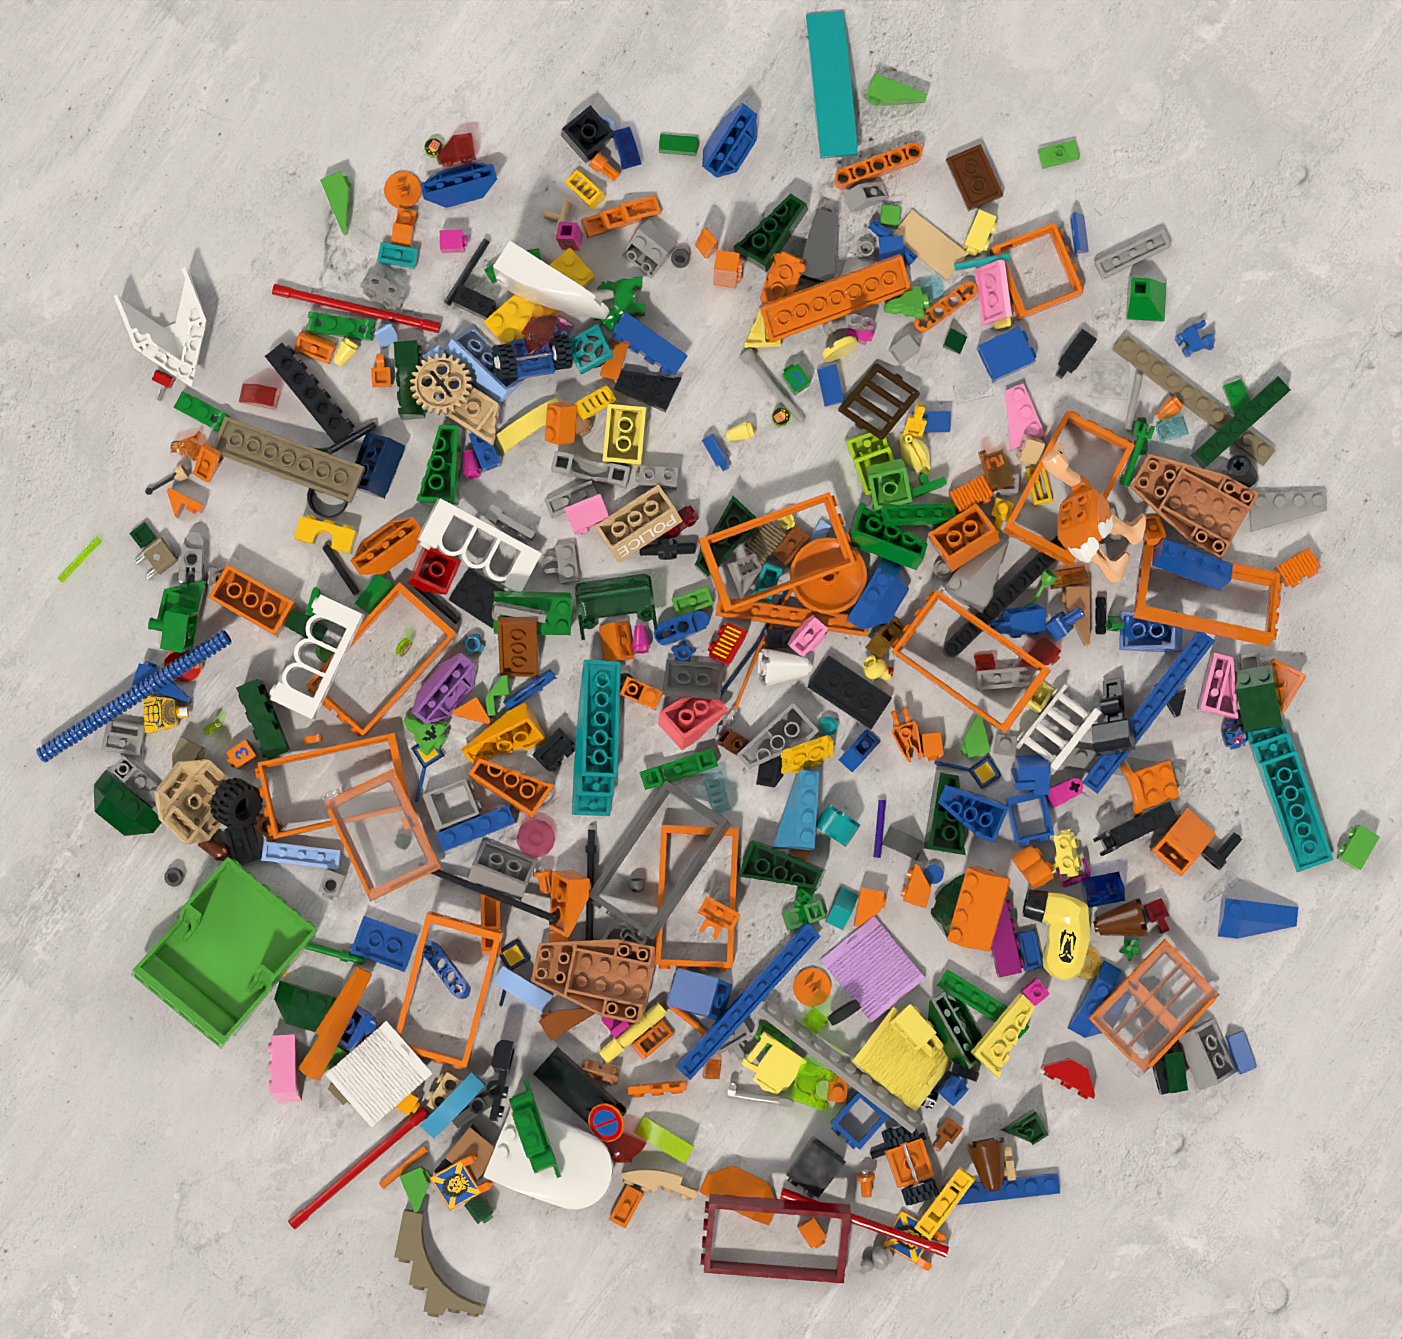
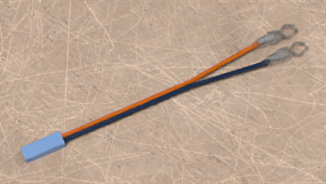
(820, 532)

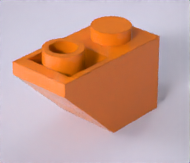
(641, 693)
(917, 889)

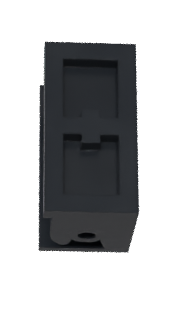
(554, 750)

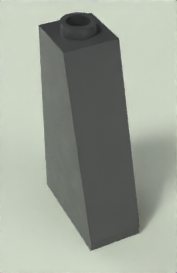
(820, 248)

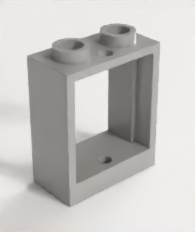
(433, 811)

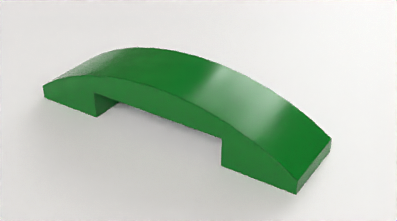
(678, 769)

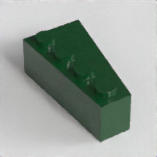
(732, 516)
(263, 719)
(943, 830)
(773, 865)

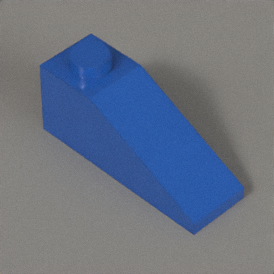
(171, 690)

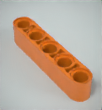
(884, 159)

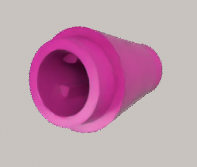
(471, 465)
(640, 640)

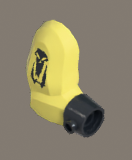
(1066, 932)

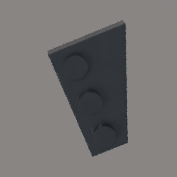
(649, 389)

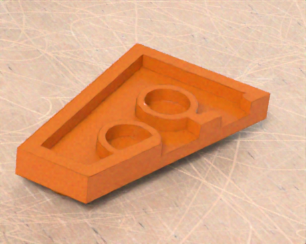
(657, 1089)

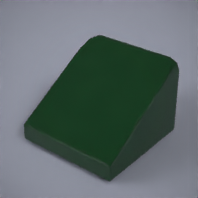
(955, 341)

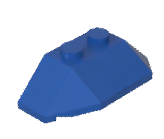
(730, 142)
(459, 184)
(880, 597)
(1101, 988)

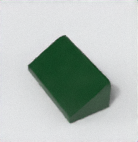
(1175, 1072)

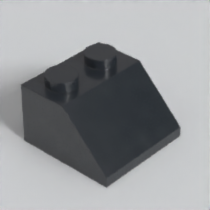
(587, 134)

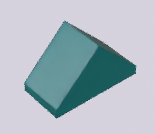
(842, 908)

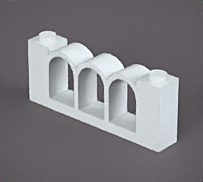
(438, 521)
(334, 612)

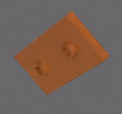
(518, 646)

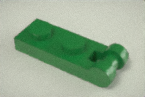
(199, 410)

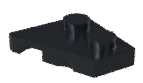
(770, 772)

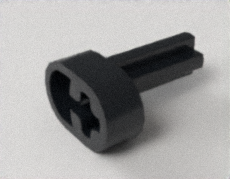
(1218, 858)

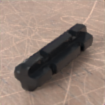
(1100, 616)

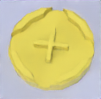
(841, 348)

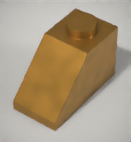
(885, 638)

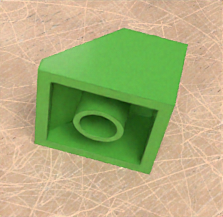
(888, 483)

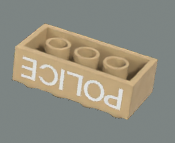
(638, 523)

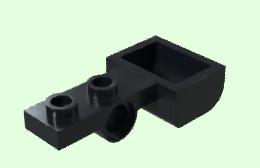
(1116, 731)
(501, 1064)

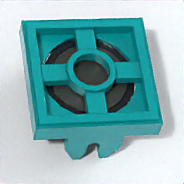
(589, 350)

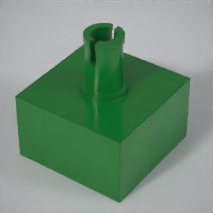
(177, 628)

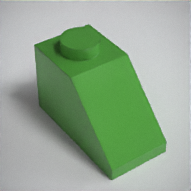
(975, 739)
(416, 1185)

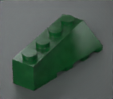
(406, 358)

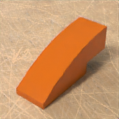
(491, 918)

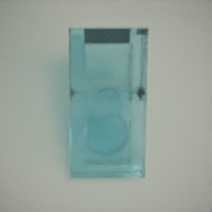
(1171, 429)

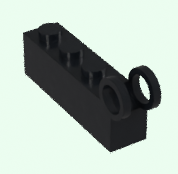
(1136, 827)

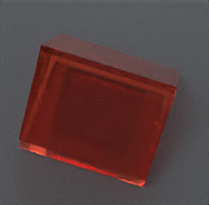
(984, 662)

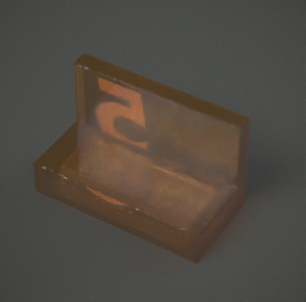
(996, 469)

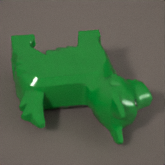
(623, 300)

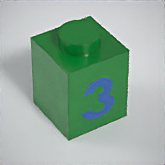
(795, 378)

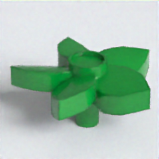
(1130, 948)

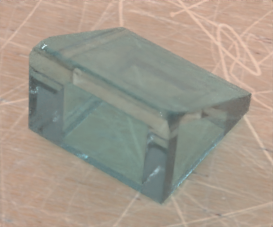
(932, 286)

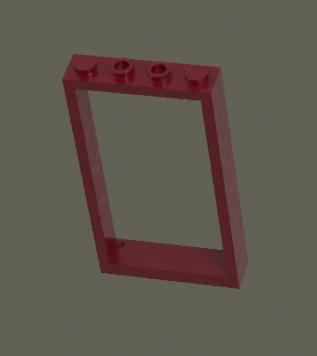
(777, 1206)

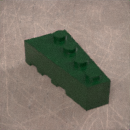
(772, 233)

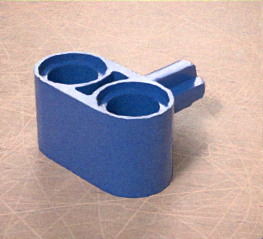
(1063, 623)

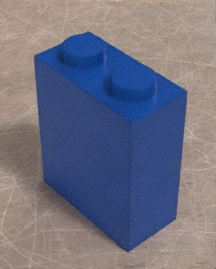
(1006, 354)

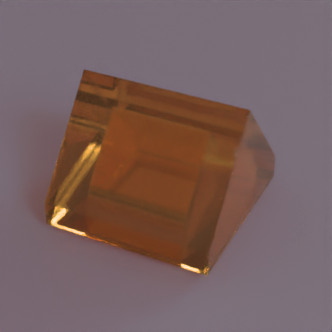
(712, 1069)

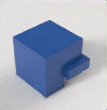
(1031, 773)

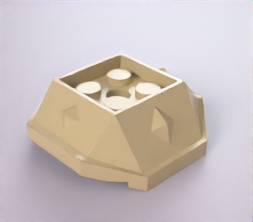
(189, 780)

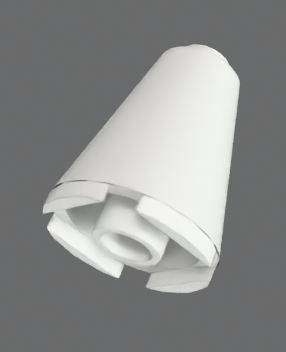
(781, 667)

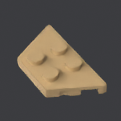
(477, 415)

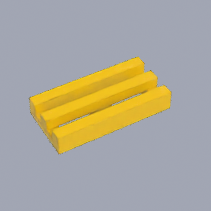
(1033, 495)

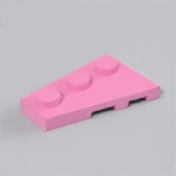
(1021, 416)

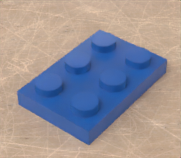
(384, 943)

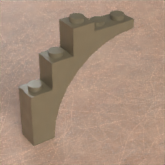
(423, 1275)

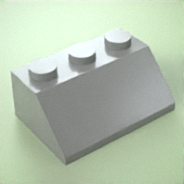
(502, 869)
(1207, 1054)

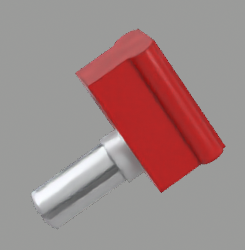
(165, 380)

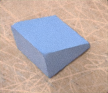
(386, 335)

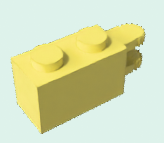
(916, 1030)

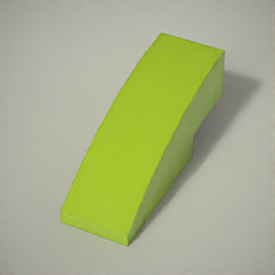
(664, 1139)

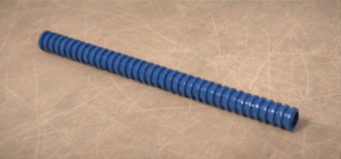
(115, 707)

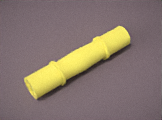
(632, 1033)

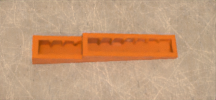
(334, 1024)

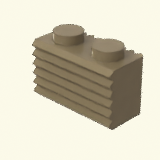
(765, 542)

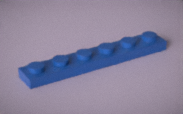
(1018, 1188)

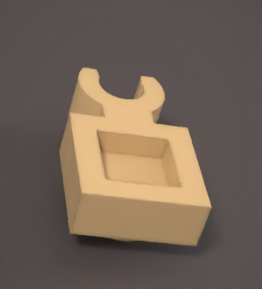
(1009, 1170)

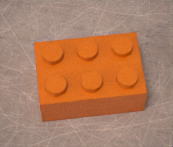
(964, 537)

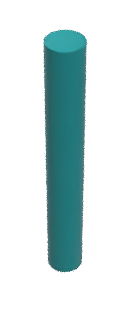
(981, 261)

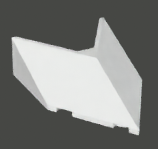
(175, 346)

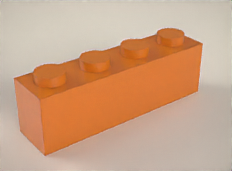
(727, 269)

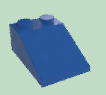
(1148, 635)

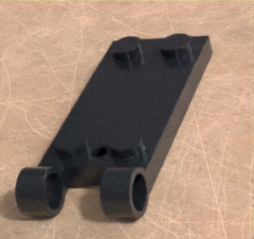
(574, 1085)

